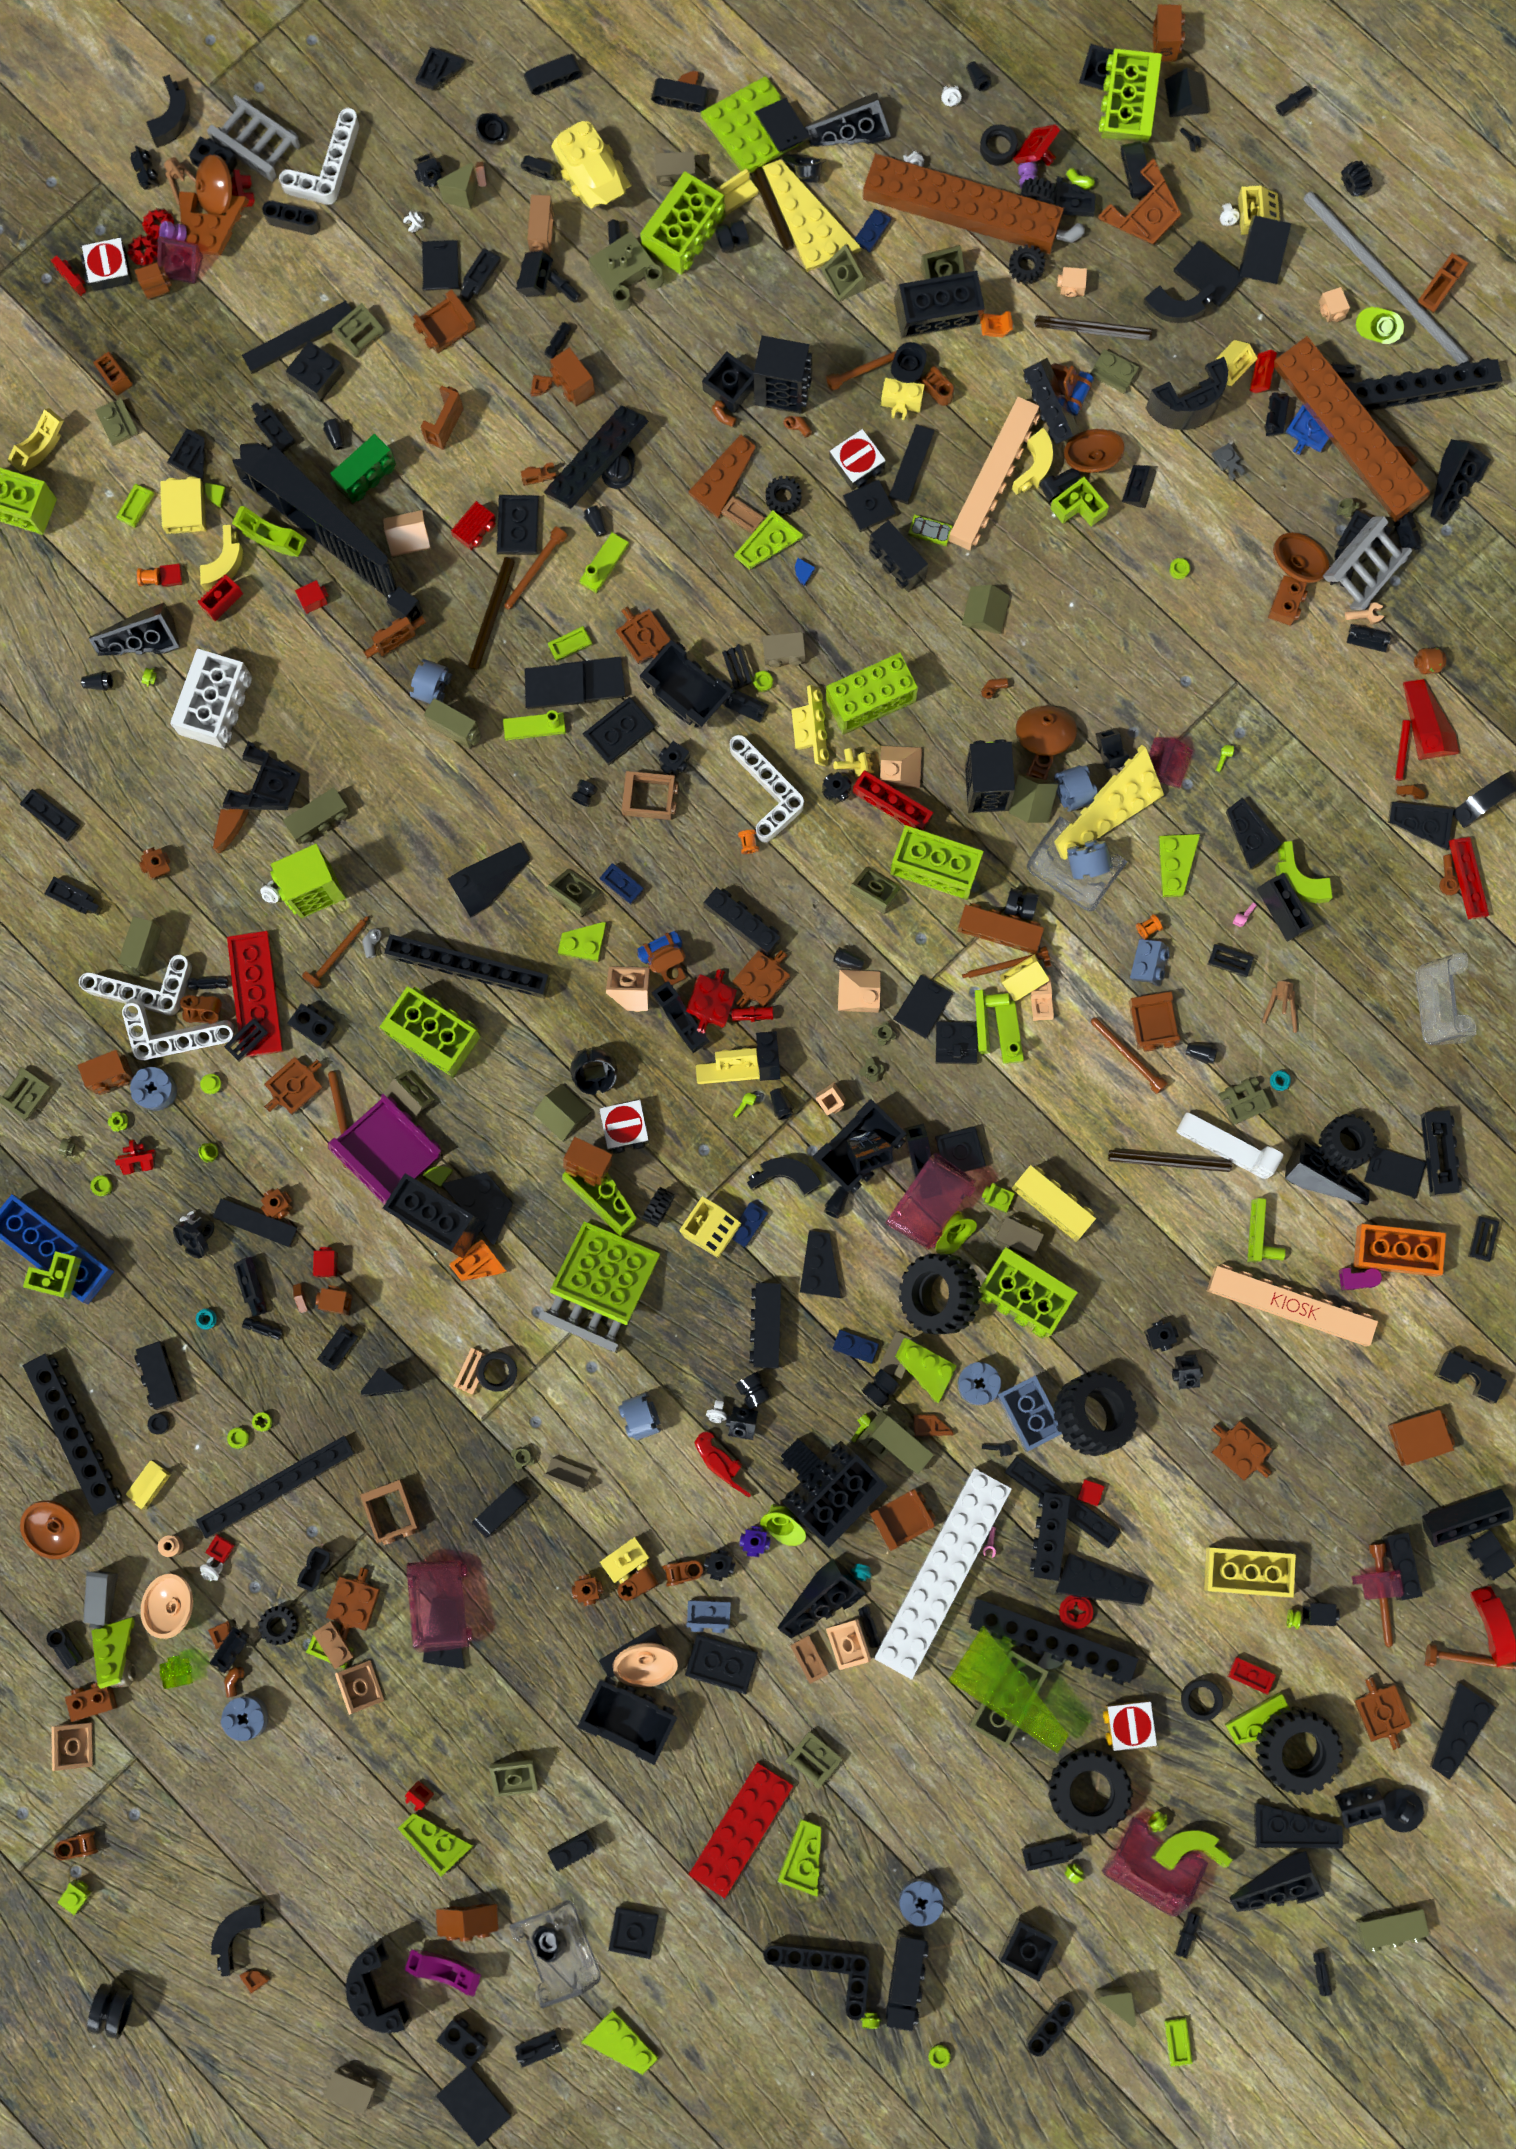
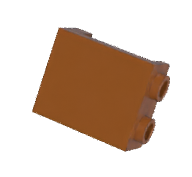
(444, 323)
(440, 432)
(1154, 1021)
(1421, 1437)
(903, 1519)

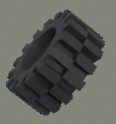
(1039, 190)
(1026, 275)
(783, 507)
(658, 1206)
(291, 1628)

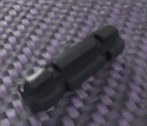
(557, 340)
(207, 983)
(262, 1328)
(869, 1626)
(1322, 1973)

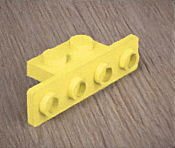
(809, 726)
(730, 1066)

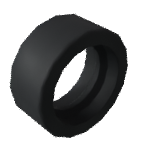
(1002, 131)
(507, 1383)
(1218, 1701)

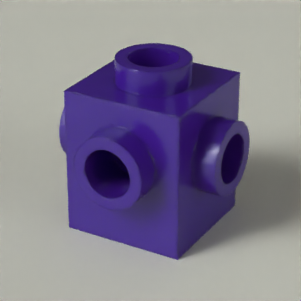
(745, 1541)

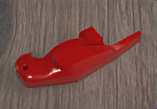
(718, 1460)

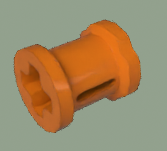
(148, 576)
(748, 841)
(1149, 927)

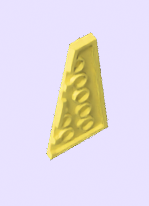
(809, 223)
(1116, 802)

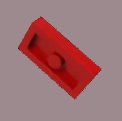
(64, 268)
(1263, 371)
(1251, 1675)

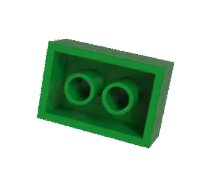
(363, 469)

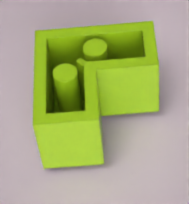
(1080, 498)
(58, 1280)

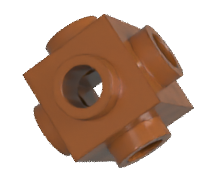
(154, 871)
(281, 1209)
(595, 1586)

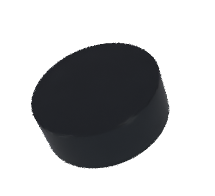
(158, 1424)

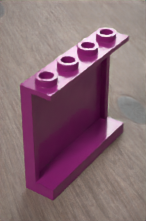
(384, 1148)

